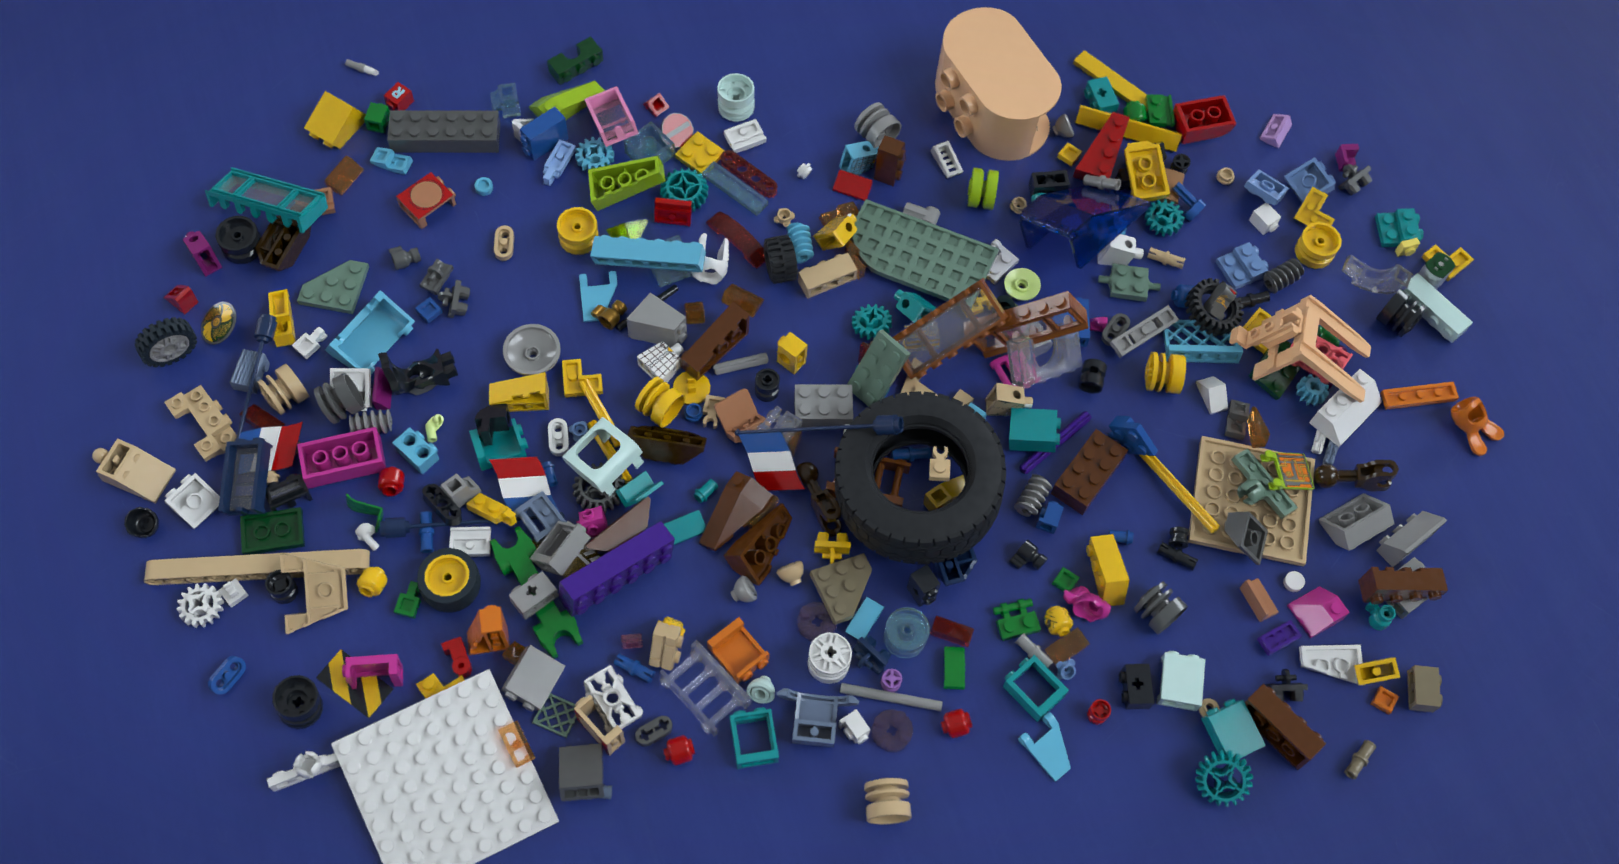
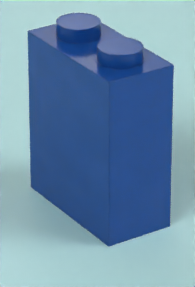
(543, 133)

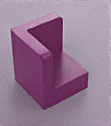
(1346, 155)

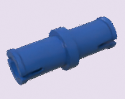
(911, 453)
(426, 533)
(634, 667)

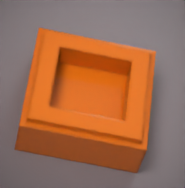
(1384, 700)

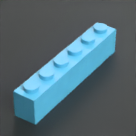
(648, 253)

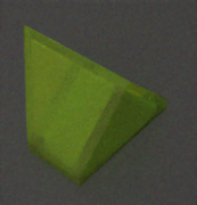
(629, 229)

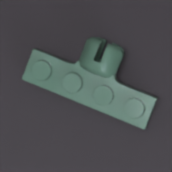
(1257, 485)

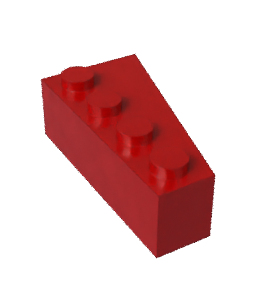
(1104, 150)

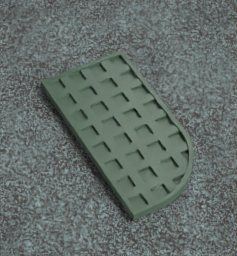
(919, 252)

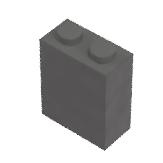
(581, 772)

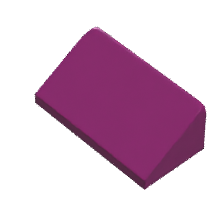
(381, 391)

